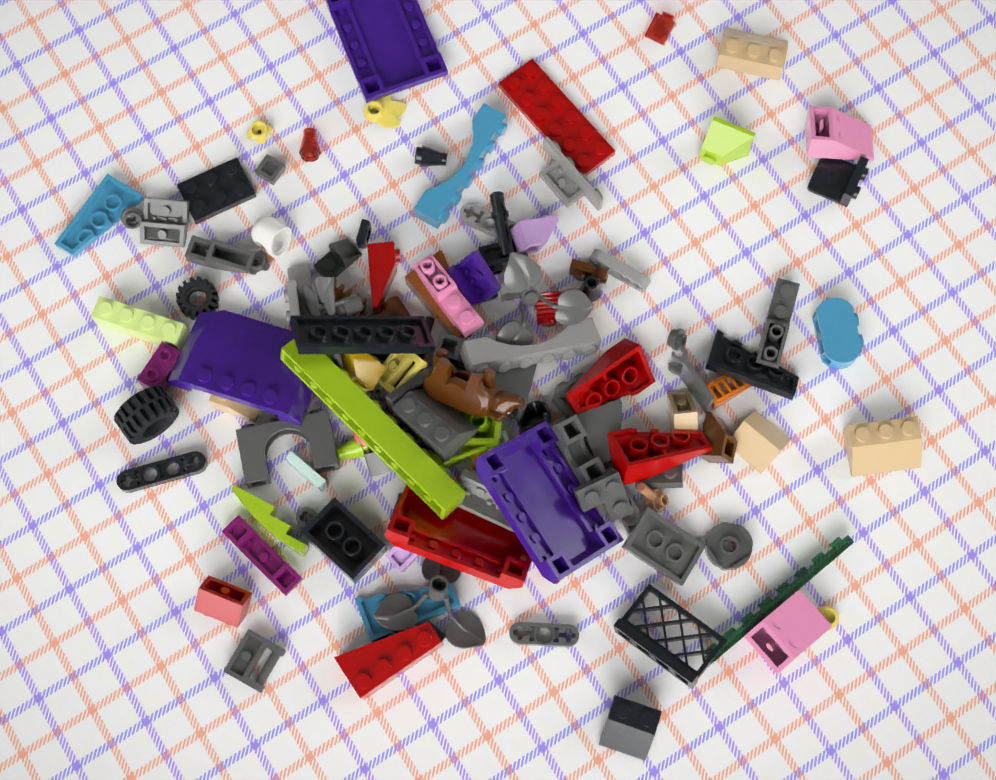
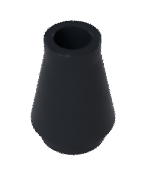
(427, 156)
(591, 288)

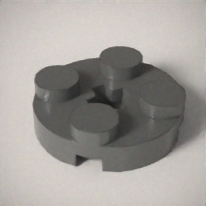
(732, 533)

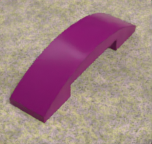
(262, 555)

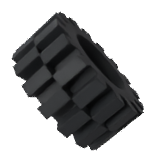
(193, 286)

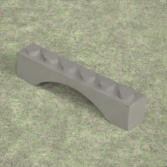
(501, 357)

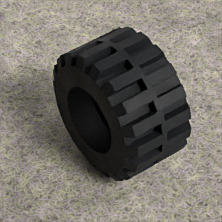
(146, 415)

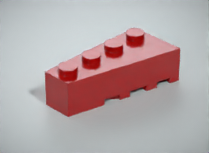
(386, 659)

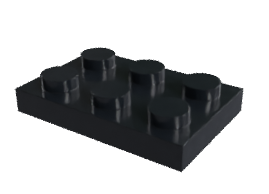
(216, 190)

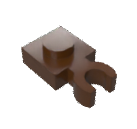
(582, 270)

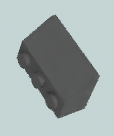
(433, 423)

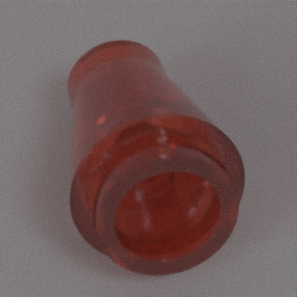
(309, 146)

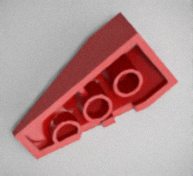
(614, 375)
(647, 454)

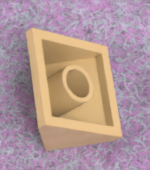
(759, 441)

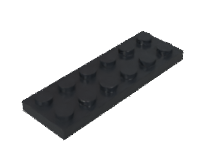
(361, 334)

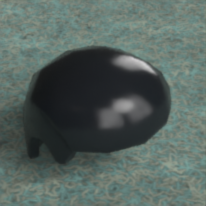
(534, 414)

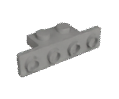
(565, 178)
(293, 294)
(480, 501)

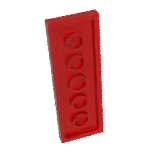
(556, 117)

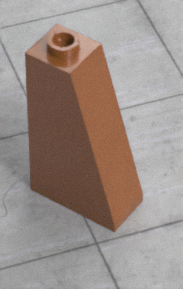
(421, 292)

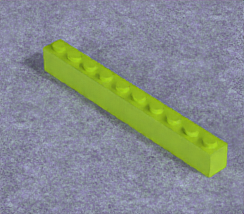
(376, 429)

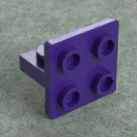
(475, 279)

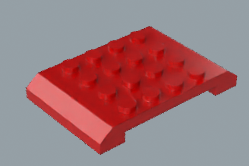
(459, 541)

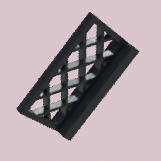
(653, 648)

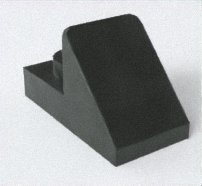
(338, 259)

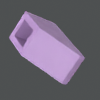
(533, 233)

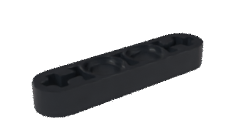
(162, 473)

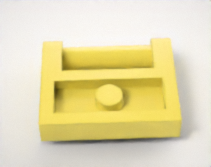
(396, 366)

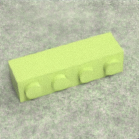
(139, 323)

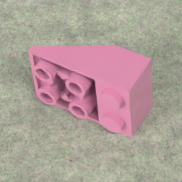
(836, 135)
(788, 631)

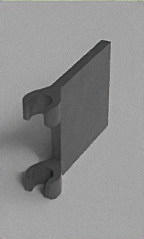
(691, 379)

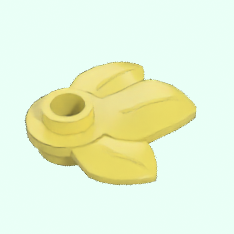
(387, 110)

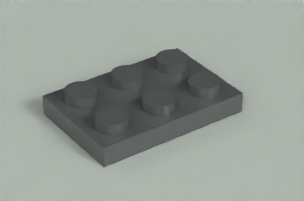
(663, 546)

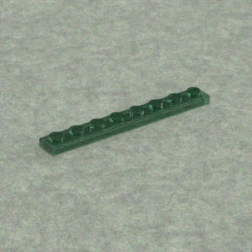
(784, 592)

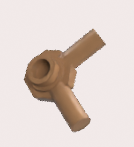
(654, 498)

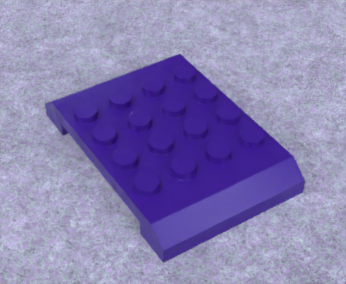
(386, 45)
(539, 503)

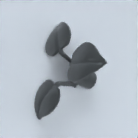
(521, 277)
(325, 292)
(398, 613)

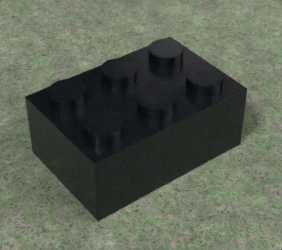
(344, 540)

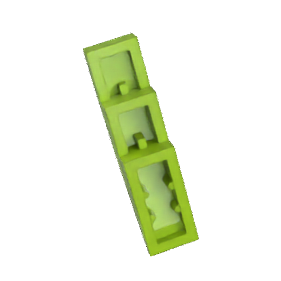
(265, 515)

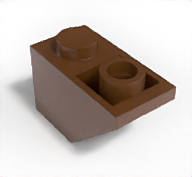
(720, 438)

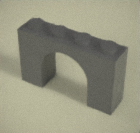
(256, 441)

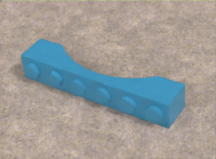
(437, 201)

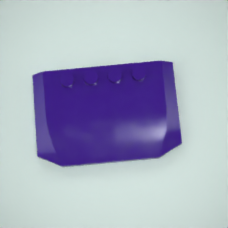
(243, 364)

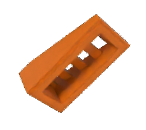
(731, 393)

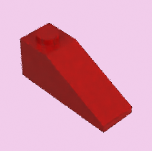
(382, 270)

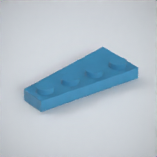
(98, 215)
(427, 610)

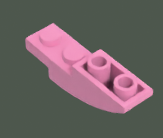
(448, 296)

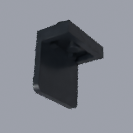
(838, 179)

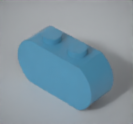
(837, 333)

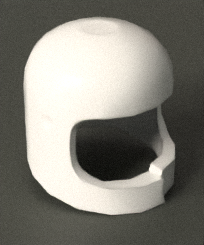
(266, 230)

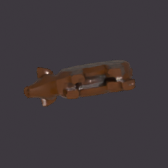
(469, 391)

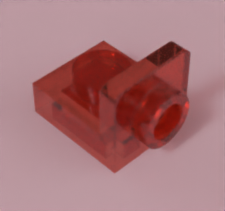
(661, 28)

